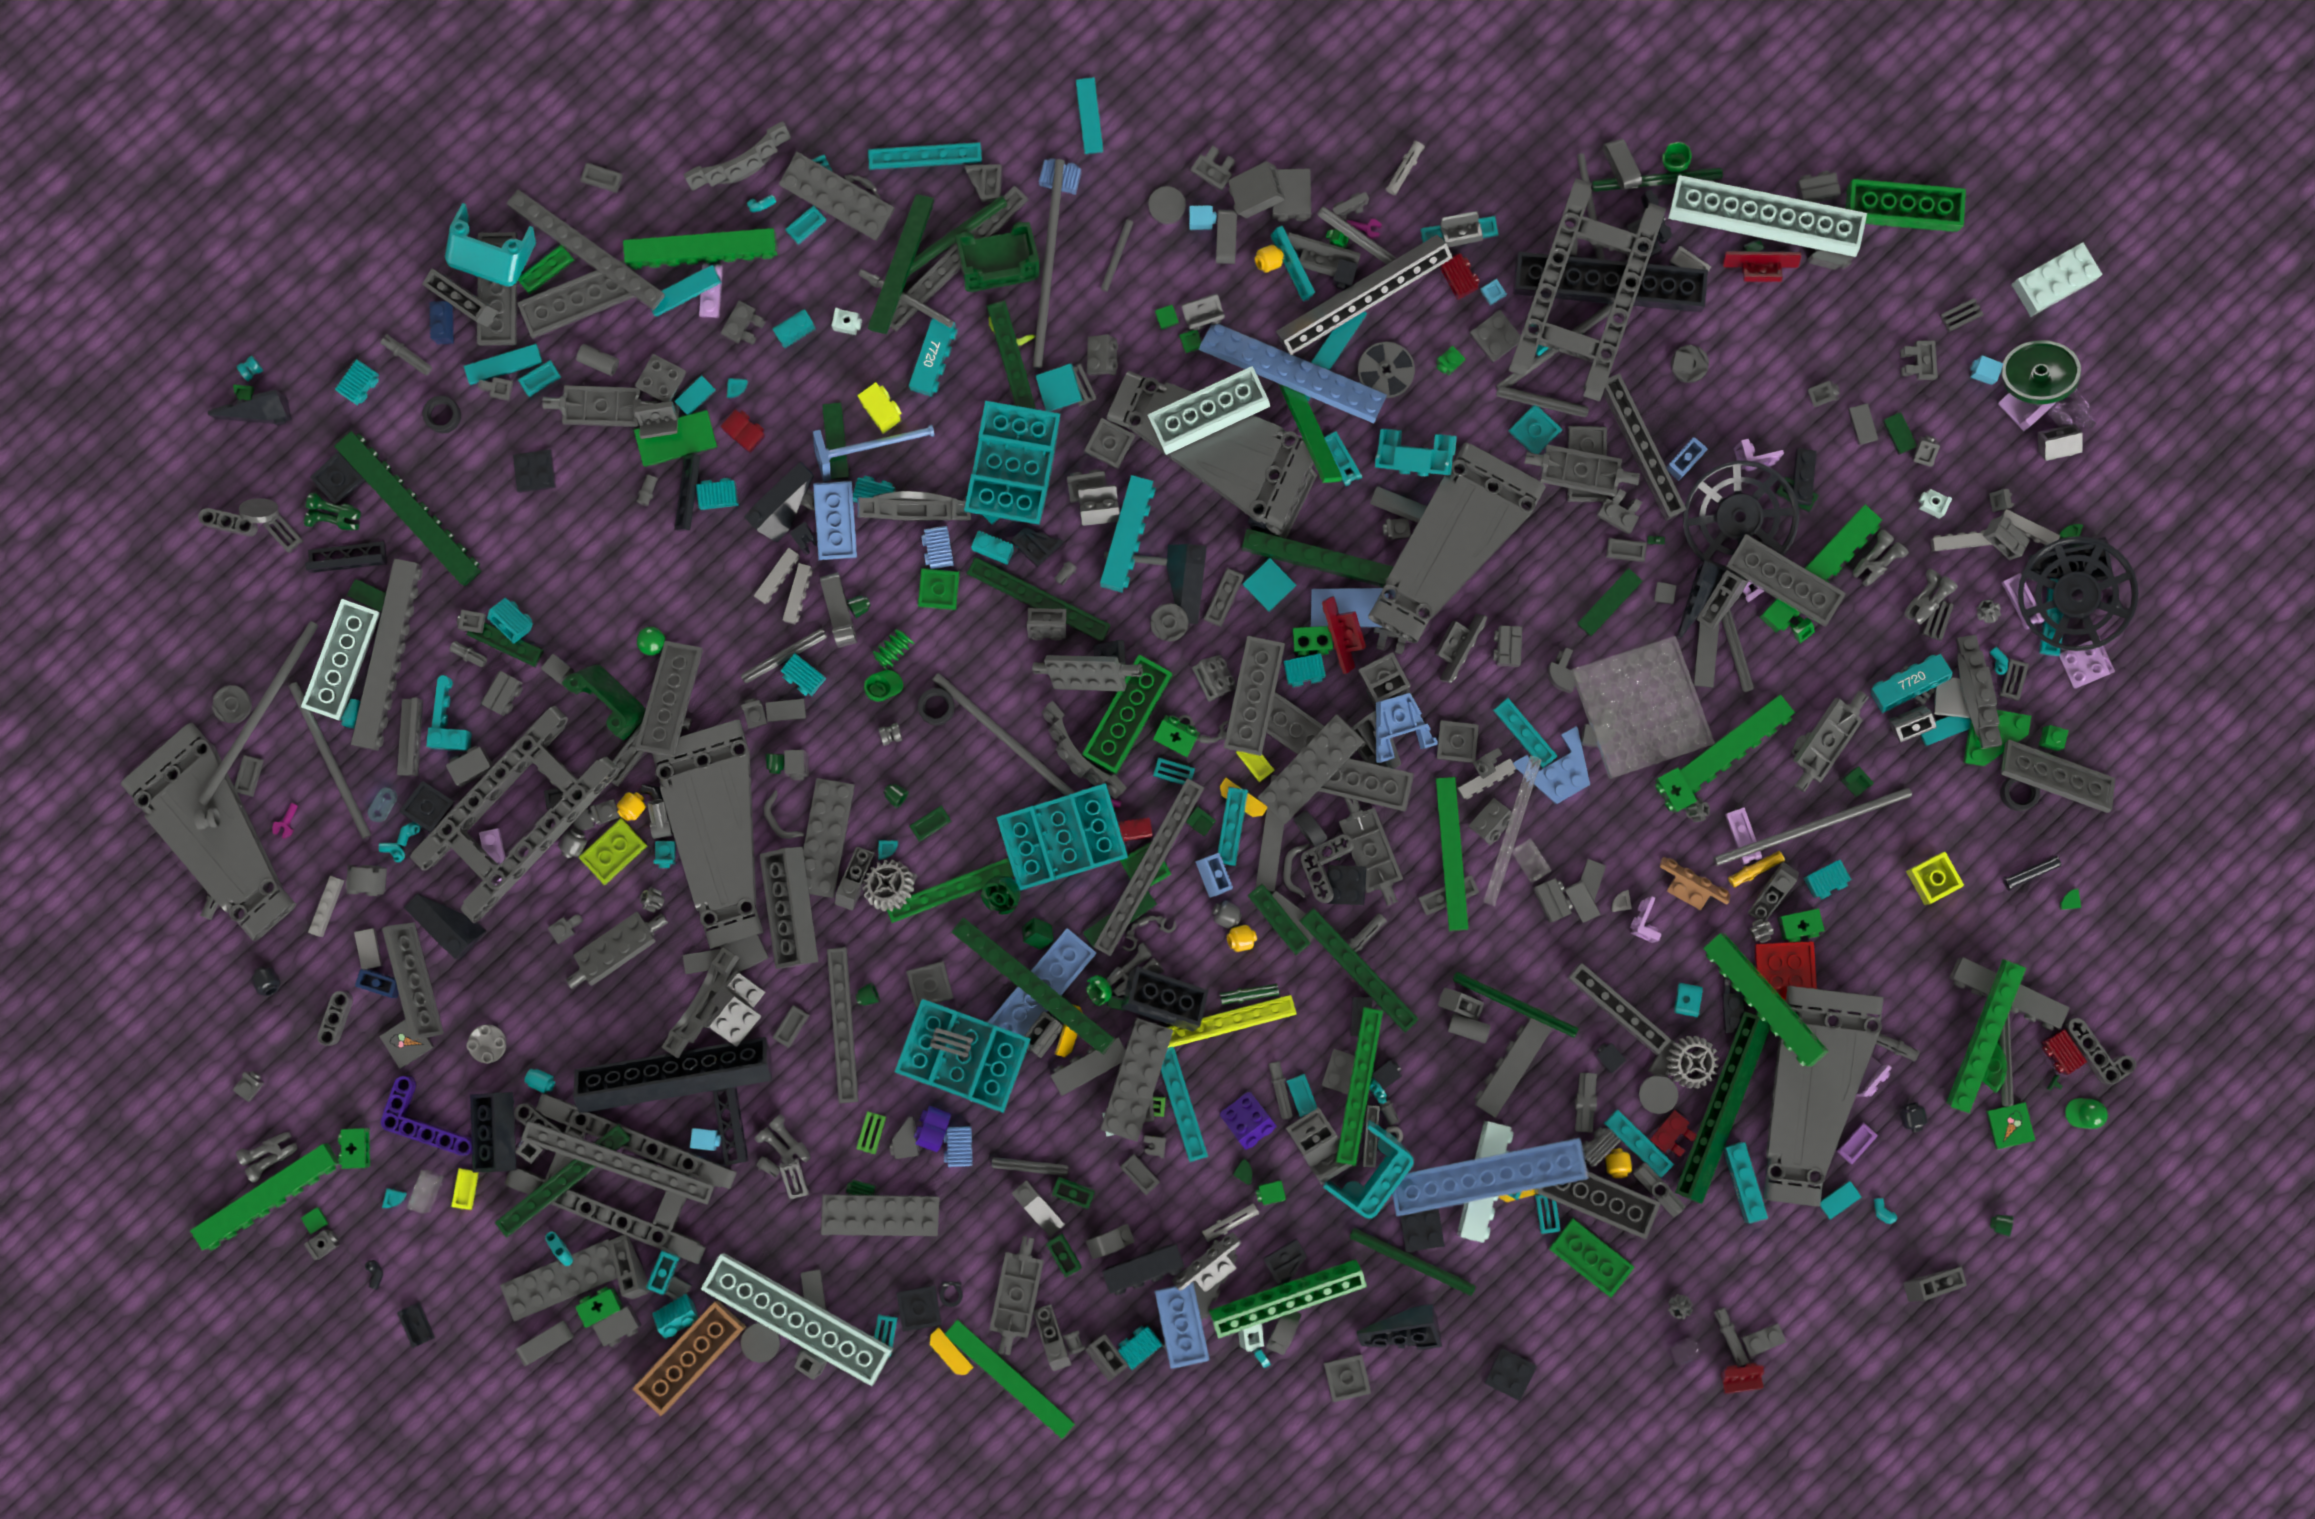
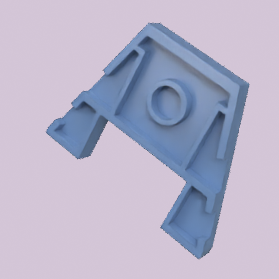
(1397, 717)
(1563, 776)

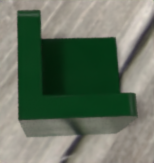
(1857, 781)
(1200, 821)
(1037, 933)

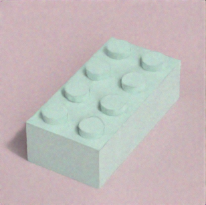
(2056, 279)

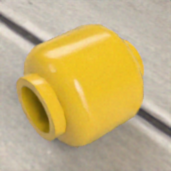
(1269, 258)
(631, 806)
(1241, 938)
(1618, 1163)

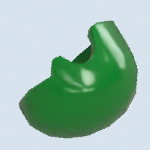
(1676, 157)
(650, 641)
(1099, 990)

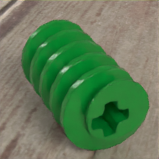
(892, 648)

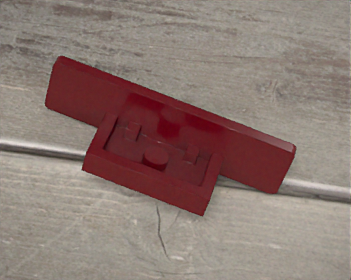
(1762, 265)
(1345, 633)

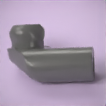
(1799, 743)

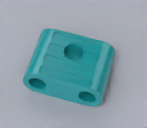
(1688, 999)
(559, 1248)

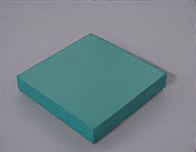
(1059, 388)
(1535, 430)
(1269, 585)

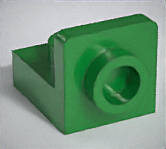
(1449, 361)

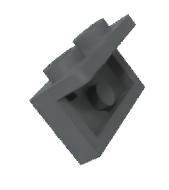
(1461, 229)
(1203, 311)
(1102, 355)
(1079, 481)
(1491, 821)

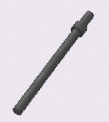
(1590, 205)
(877, 281)

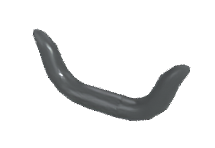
(773, 823)
(1287, 868)

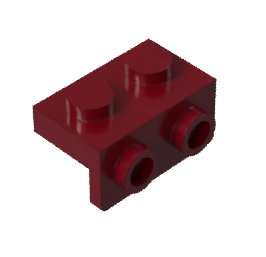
(1742, 1379)

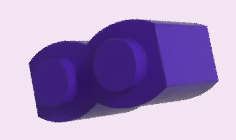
(932, 1128)

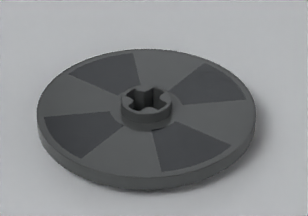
(1384, 355)

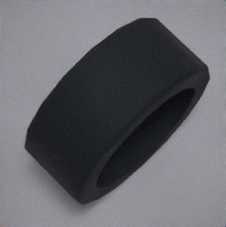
(430, 405)
(936, 692)
(2004, 793)
(1310, 828)

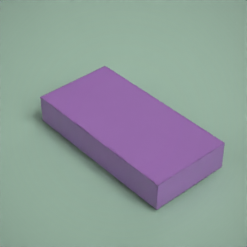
(1857, 1143)

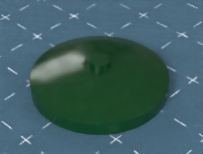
(2041, 372)

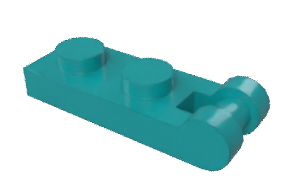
(1342, 459)
(442, 701)

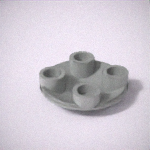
(486, 1043)

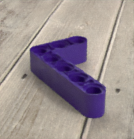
(419, 1127)

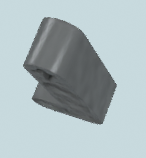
(838, 610)
(2094, 1048)

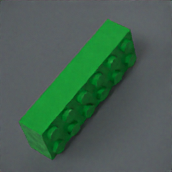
(1907, 204)
(1127, 716)

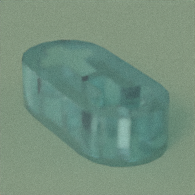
(386, 807)

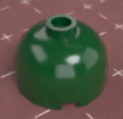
(1001, 894)

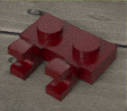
(1669, 1132)

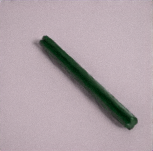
(1660, 179)
(949, 239)
(1515, 1004)
(1412, 1261)

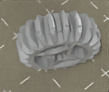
(875, 897)
(1680, 1071)

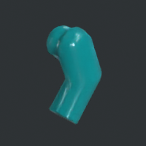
(761, 205)
(2001, 662)
(406, 832)
(394, 849)
(1882, 1213)

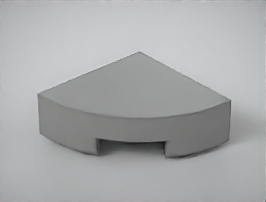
(1621, 902)

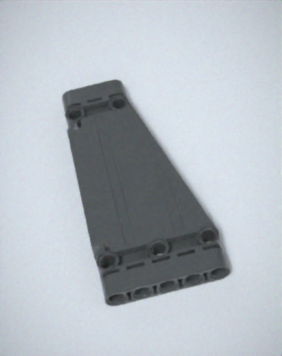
(1229, 461)
(1454, 538)
(714, 827)
(222, 858)
(1816, 1100)

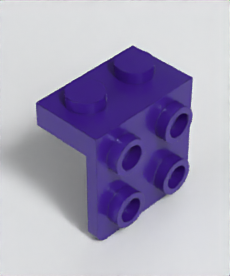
(1247, 1120)

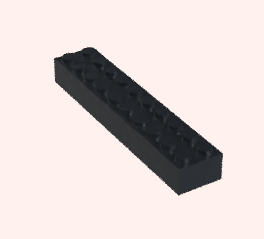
(1599, 279)
(670, 1076)

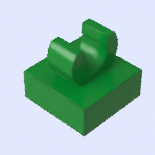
(1337, 238)
(1802, 630)

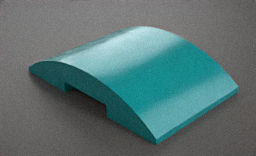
(1013, 462)
(1062, 837)
(983, 1076)

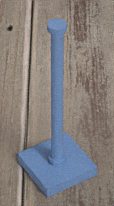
(824, 455)

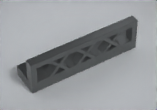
(410, 737)

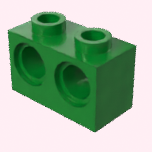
(1311, 635)

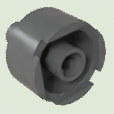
(366, 879)

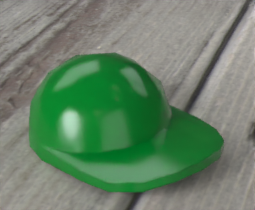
(883, 685)
(2086, 1113)

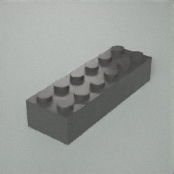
(788, 907)
(1606, 1203)

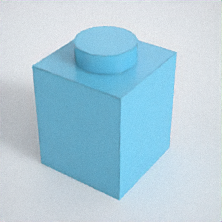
(1202, 217)
(1986, 370)
(705, 1139)

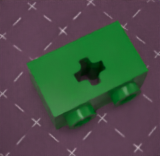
(1167, 732)
(1684, 795)
(1811, 919)
(354, 1137)
(591, 1315)

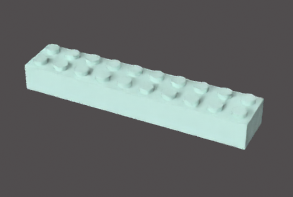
(1768, 216)
(797, 1319)

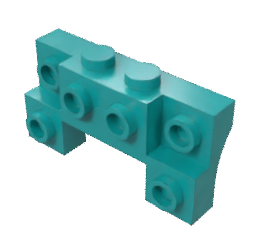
(1420, 460)

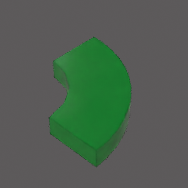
(1996, 1070)

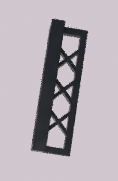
(347, 561)
(737, 1126)

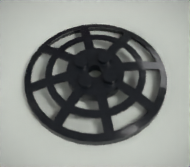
(1740, 502)
(2078, 581)

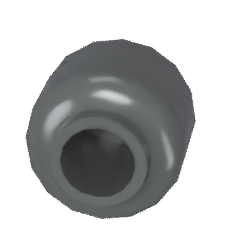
(572, 843)
(1226, 914)

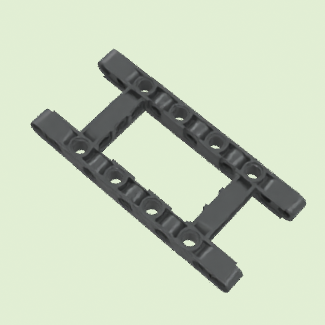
(1569, 341)
(490, 789)
(608, 1216)

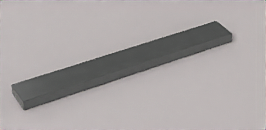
(842, 1025)

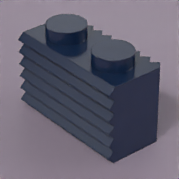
(441, 322)
(377, 983)

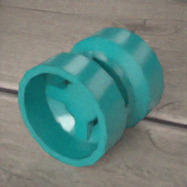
(251, 364)

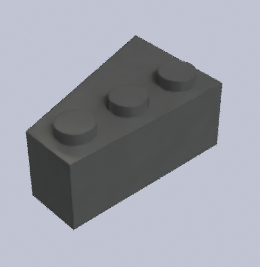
(1367, 730)

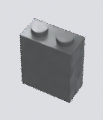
(1256, 190)
(1297, 193)

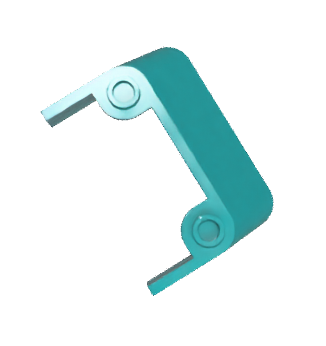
(483, 259)
(1373, 1195)

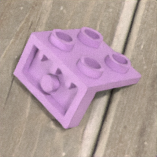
(2021, 412)
(1745, 451)
(2086, 665)
(1645, 932)
(1873, 1075)

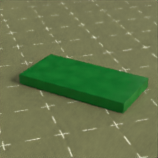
(693, 436)
(1591, 1257)

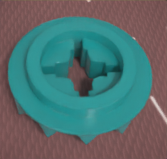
(1377, 1091)

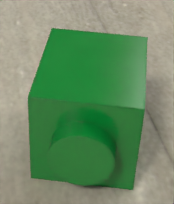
(2053, 738)
(1271, 1192)

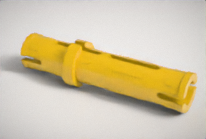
(1755, 869)

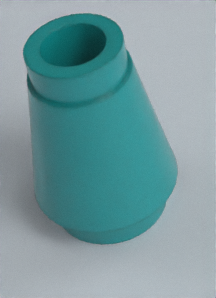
(350, 714)

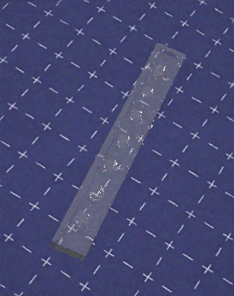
(1512, 830)

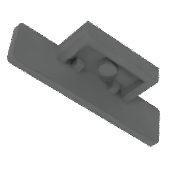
(1321, 256)
(1457, 644)
(1210, 1267)

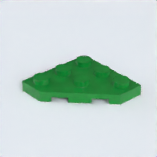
(2011, 727)

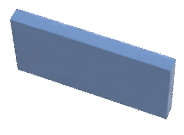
(835, 520)
(1347, 600)
(1182, 1326)

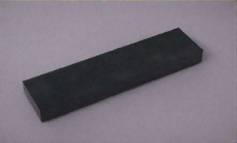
(687, 492)

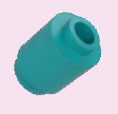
(539, 1080)

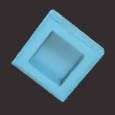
(1493, 292)

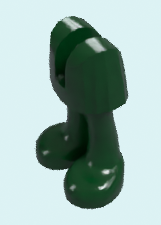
(346, 514)

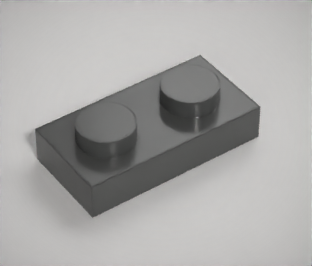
(1763, 1339)

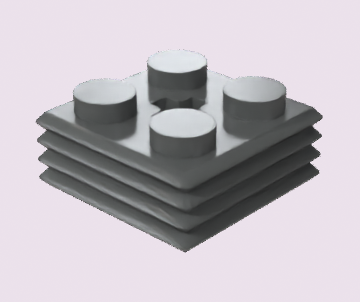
(1599, 1146)

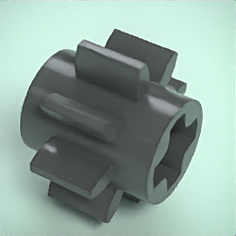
(1988, 611)
(1698, 810)
(652, 899)
(1761, 931)
(1680, 1306)

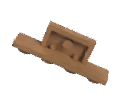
(1691, 887)

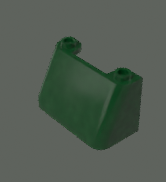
(998, 258)
(626, 709)

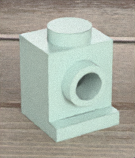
(851, 327)
(1928, 506)
(1255, 1339)

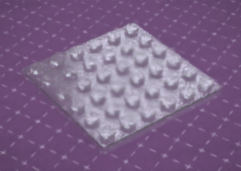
(1642, 707)

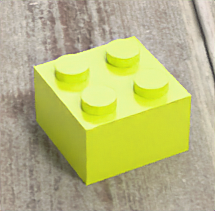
(881, 410)
(1935, 878)

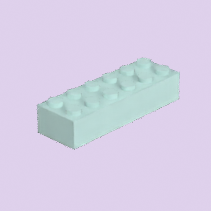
(1209, 410)
(340, 659)
(1477, 1213)

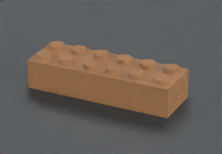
(689, 1357)

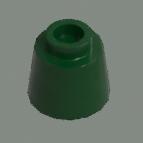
(858, 605)
(775, 762)
(895, 795)
(868, 995)
(2002, 1224)

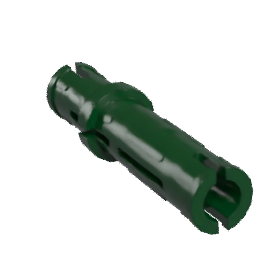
(1249, 994)

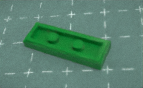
(545, 269)

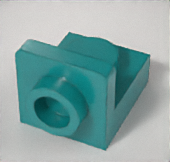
(665, 853)

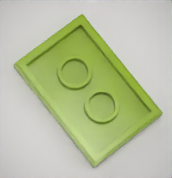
(613, 851)

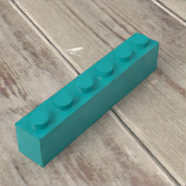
(1126, 535)

